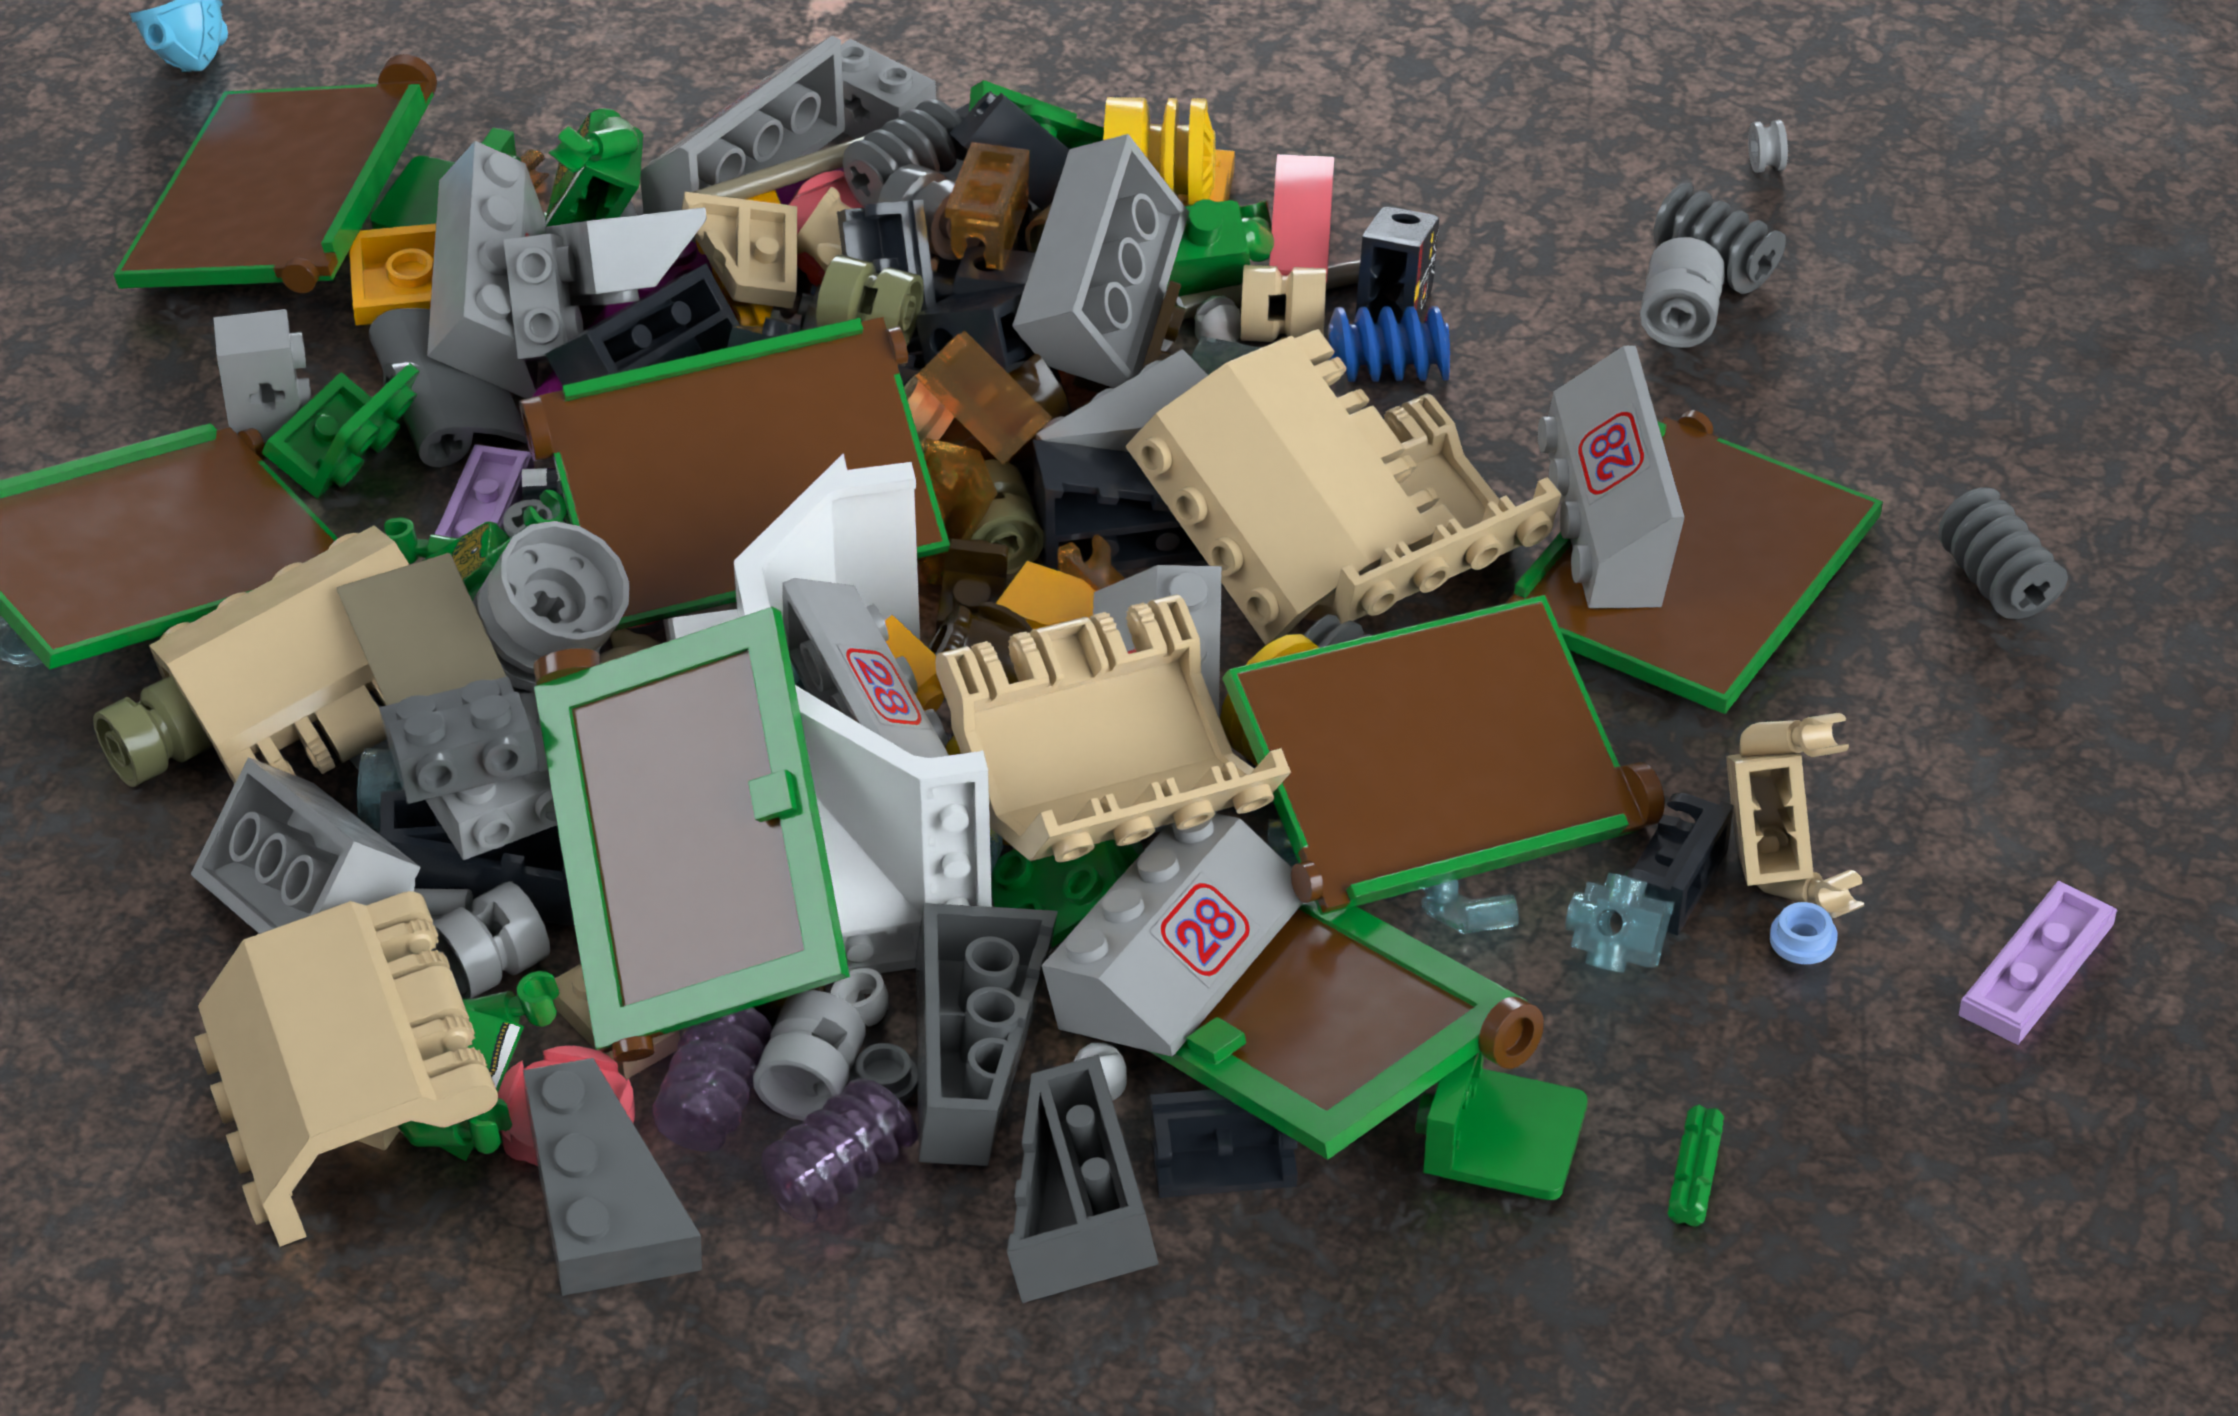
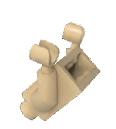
(1773, 816)

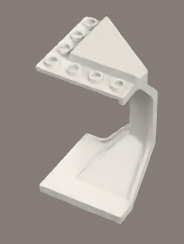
(890, 821)

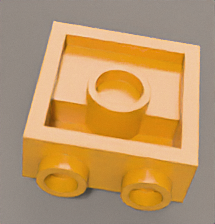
(391, 270)

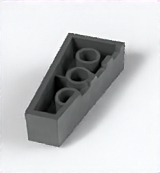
(973, 1014)

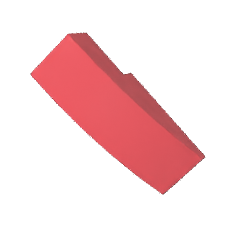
(1302, 212)

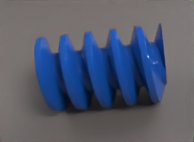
(1390, 342)

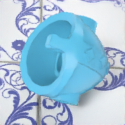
(184, 32)

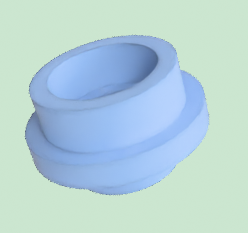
(1803, 933)

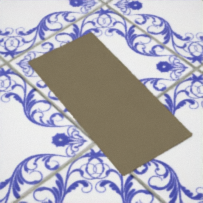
(420, 630)

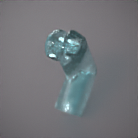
(1469, 915)

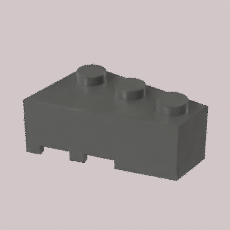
(601, 1187)
(1077, 1189)

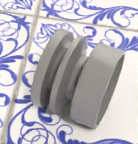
(551, 594)

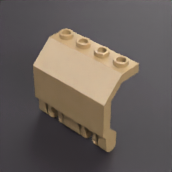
(1284, 479)
(1473, 538)
(283, 660)
(1097, 735)
(334, 1039)

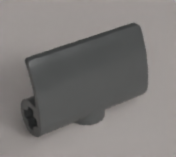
(448, 400)

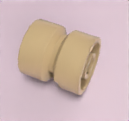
(1304, 302)

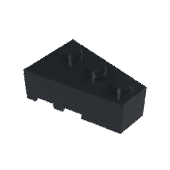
(663, 326)
(1105, 494)
(529, 862)

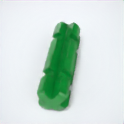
(1695, 1165)

